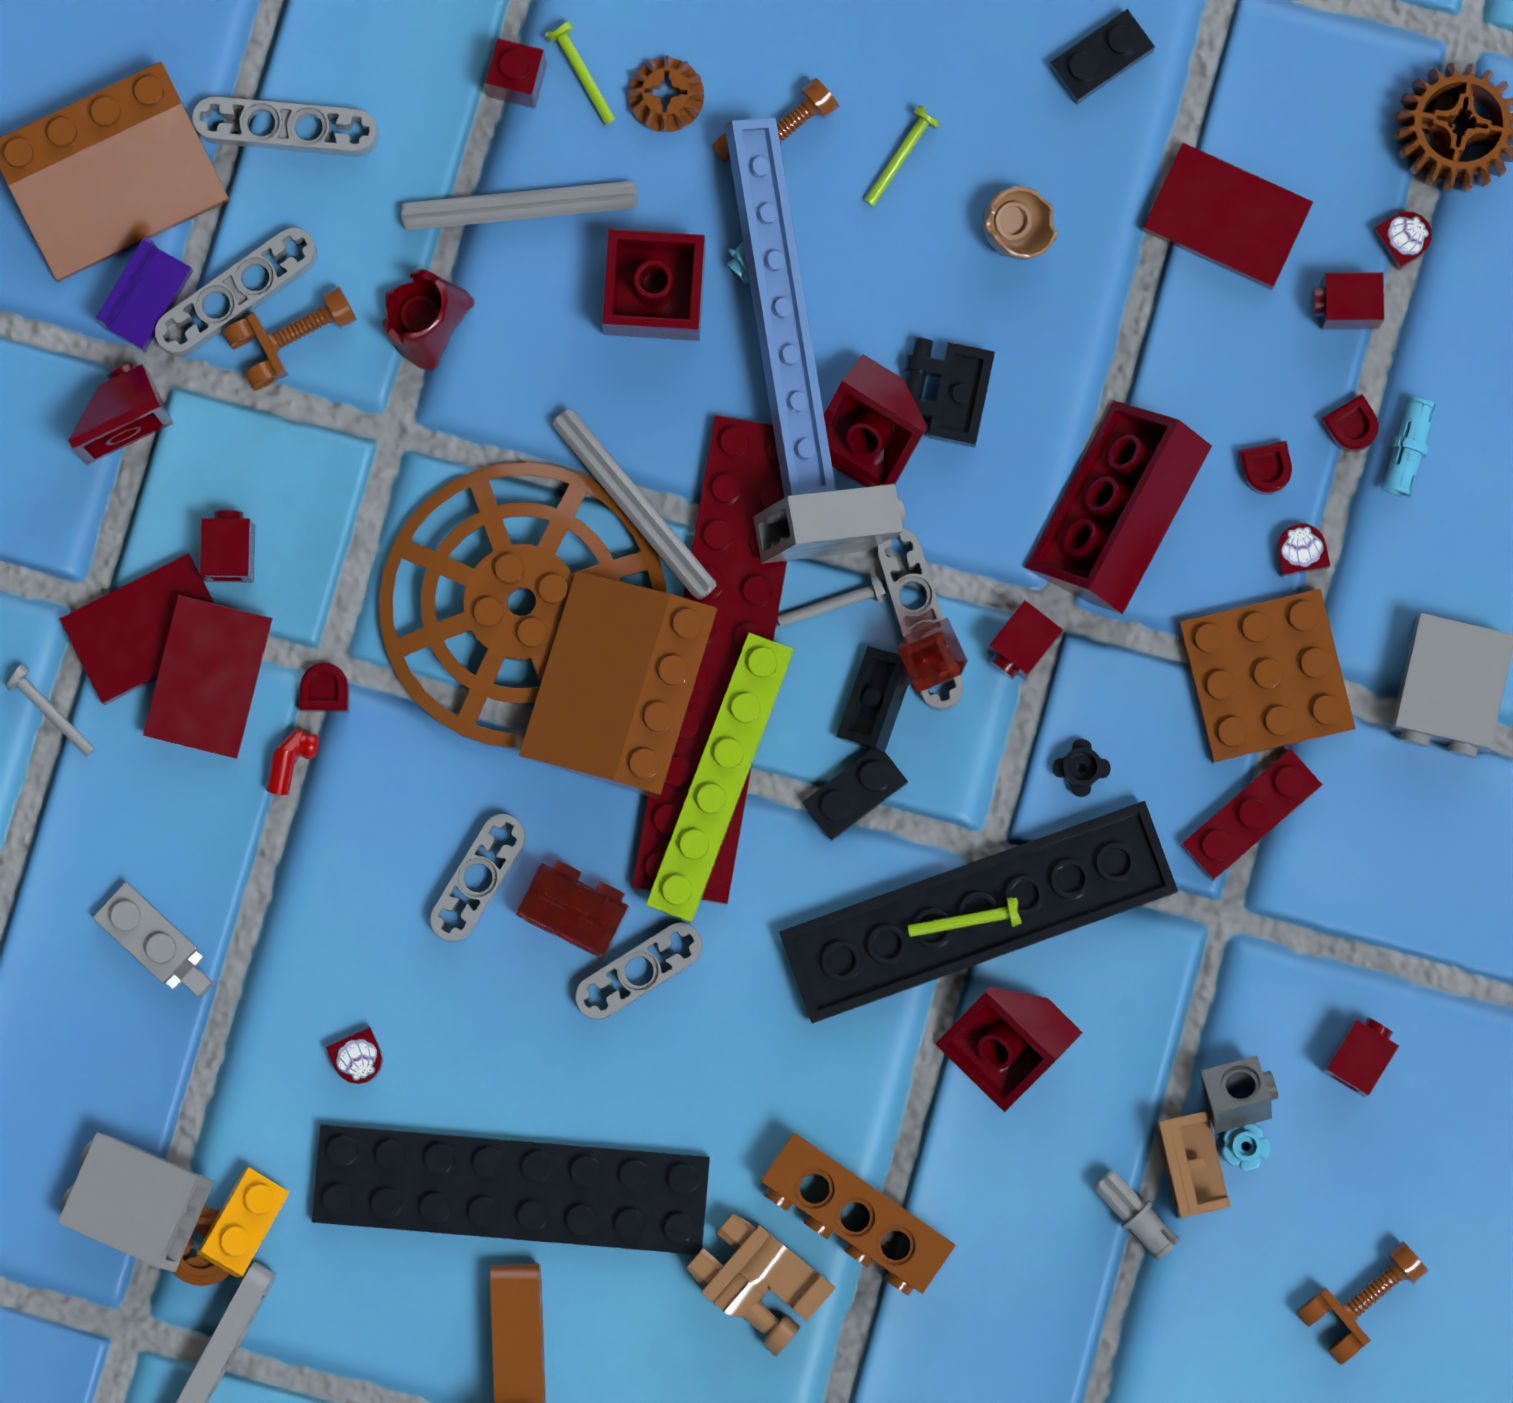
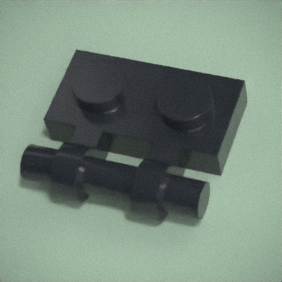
(960, 393)

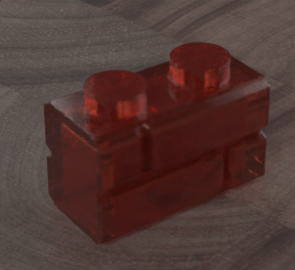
(573, 909)

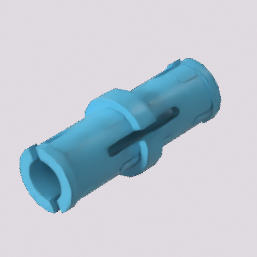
(1409, 446)

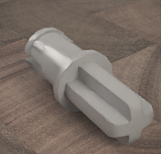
(1136, 1215)

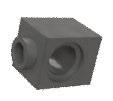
(1230, 1112)

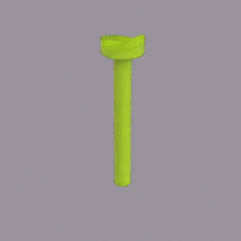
(582, 72)
(902, 153)
(966, 920)

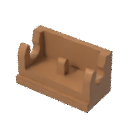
(1192, 1164)

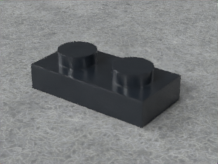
(1102, 56)
(875, 700)
(854, 793)

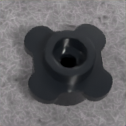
(1081, 754)

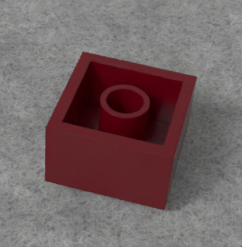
(654, 285)

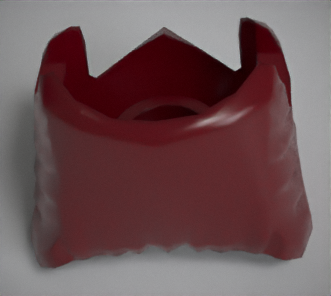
(424, 317)

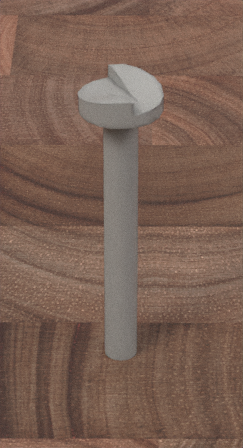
(875, 590)
(19, 679)

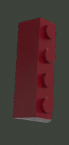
(1119, 505)

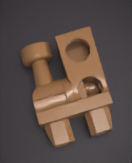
(751, 1272)

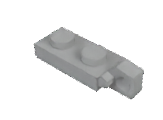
(153, 940)

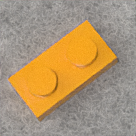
(242, 1222)

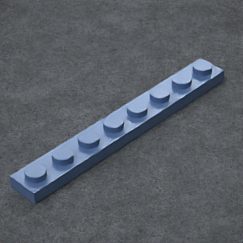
(780, 306)

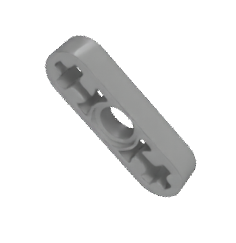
(506, 853)
(602, 981)

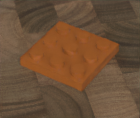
(1266, 676)

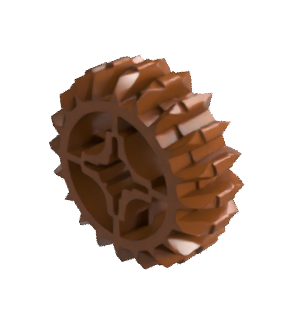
(1437, 125)

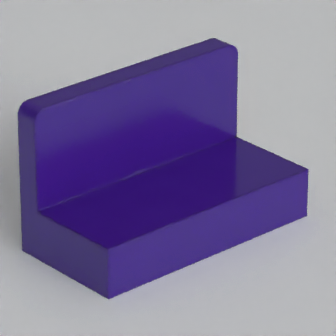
(143, 294)

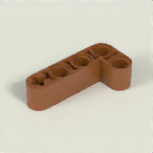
(517, 1333)

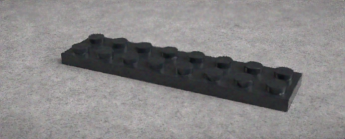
(1059, 887)
(511, 1189)

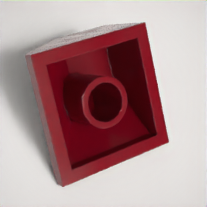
(119, 414)
(872, 424)
(1008, 1042)

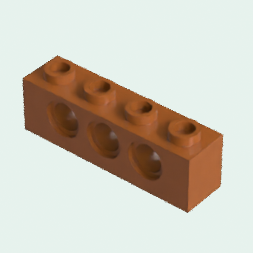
(927, 1247)

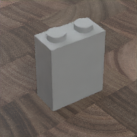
(829, 523)
(1452, 685)
(134, 1201)

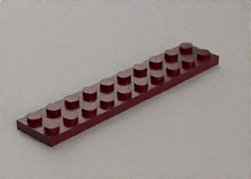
(737, 484)

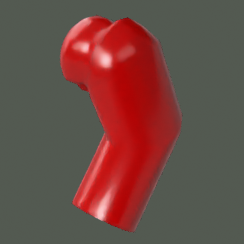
(285, 756)

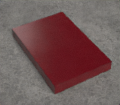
(1227, 216)
(127, 630)
(207, 676)

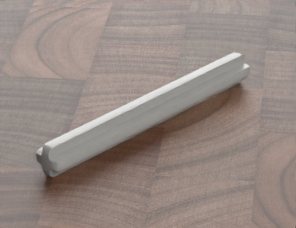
(519, 205)
(634, 504)

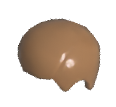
(1019, 223)

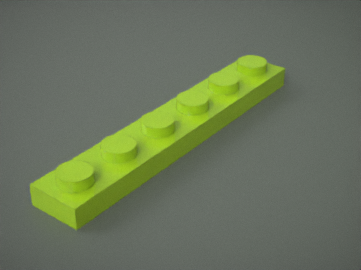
(720, 777)

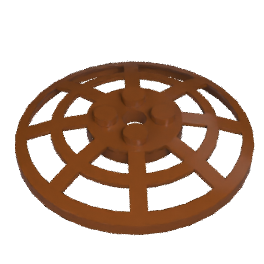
(492, 584)

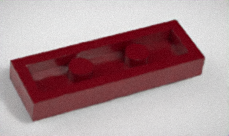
(1251, 814)

